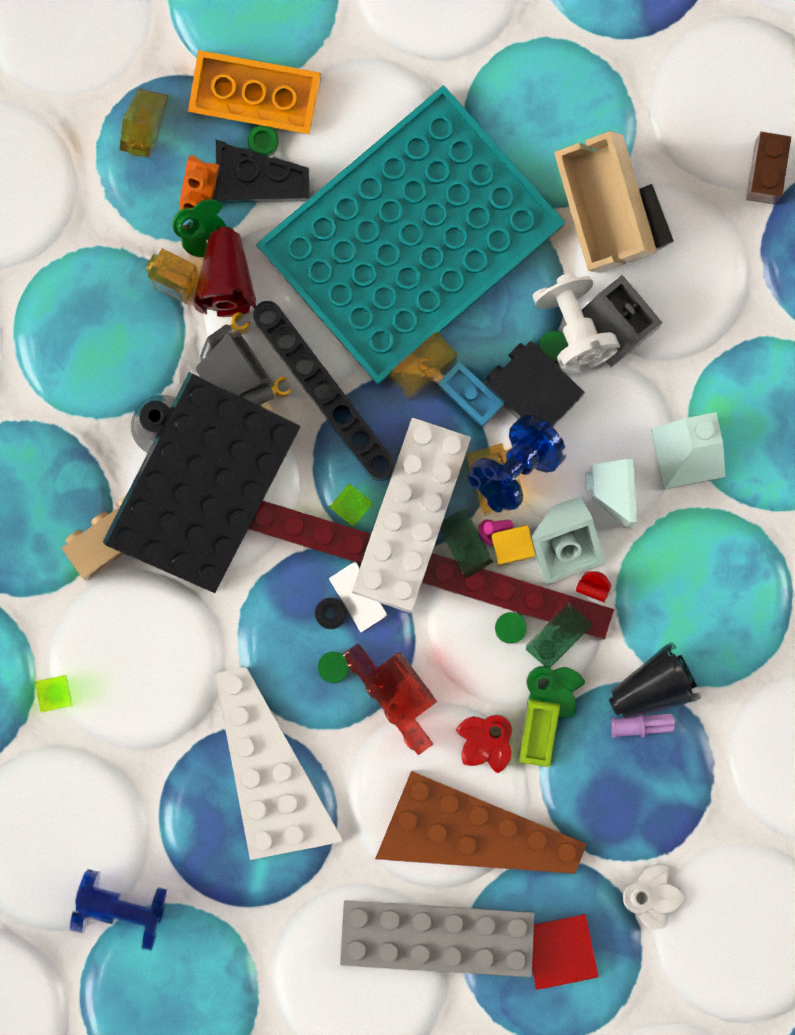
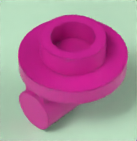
(488, 527)

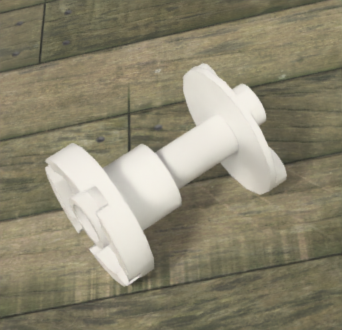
(580, 333)

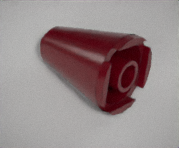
(224, 276)

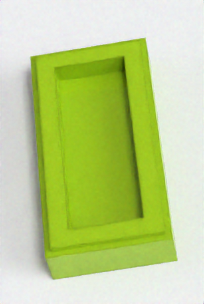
(539, 733)

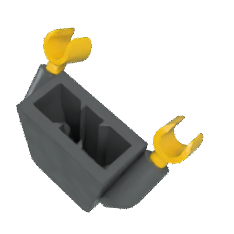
(233, 365)

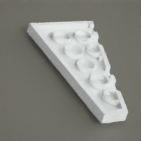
(273, 790)

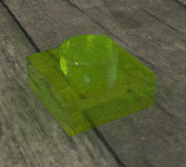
(351, 505)
(53, 693)

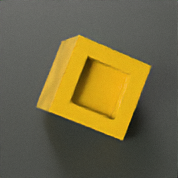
(513, 545)

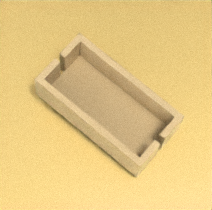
(605, 202)

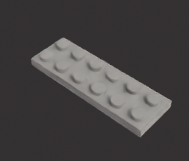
(437, 938)

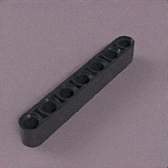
(318, 376)

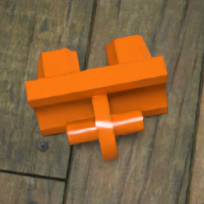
(198, 182)

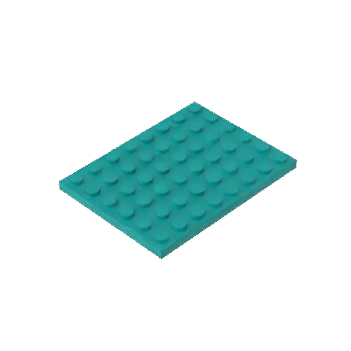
(410, 234)

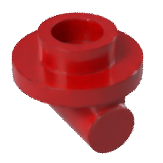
(594, 585)

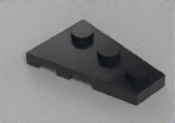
(258, 178)

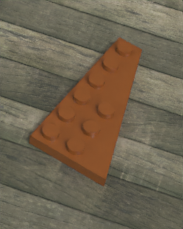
(458, 829)

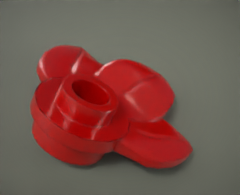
(483, 745)

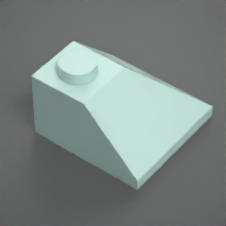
(689, 451)
(614, 489)
(567, 541)

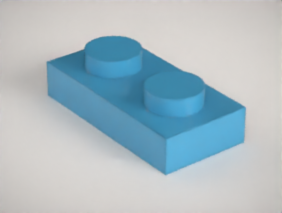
(470, 394)

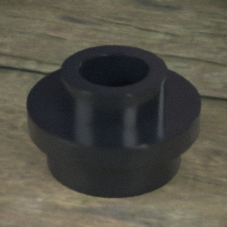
(330, 603)

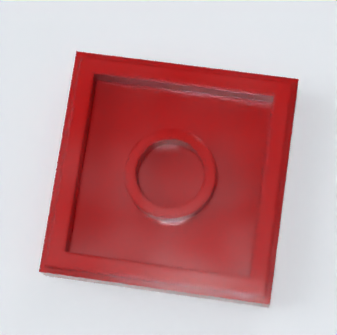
(562, 952)

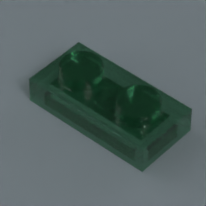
(465, 543)
(558, 635)

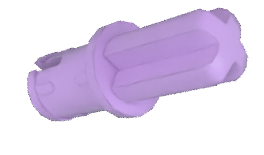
(642, 725)

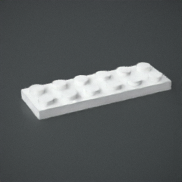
(411, 515)

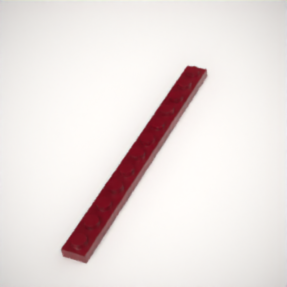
(440, 572)

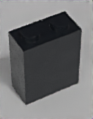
(534, 385)

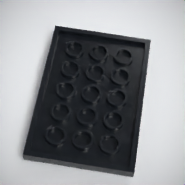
(201, 483)

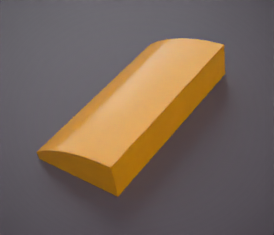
(254, 92)

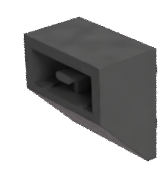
(623, 313)

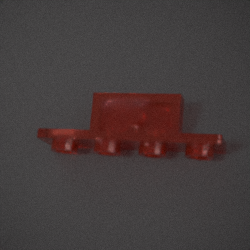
(397, 691)

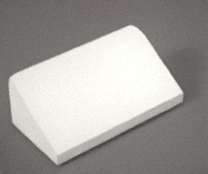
(362, 610)

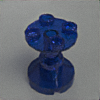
(533, 447)
(106, 906)

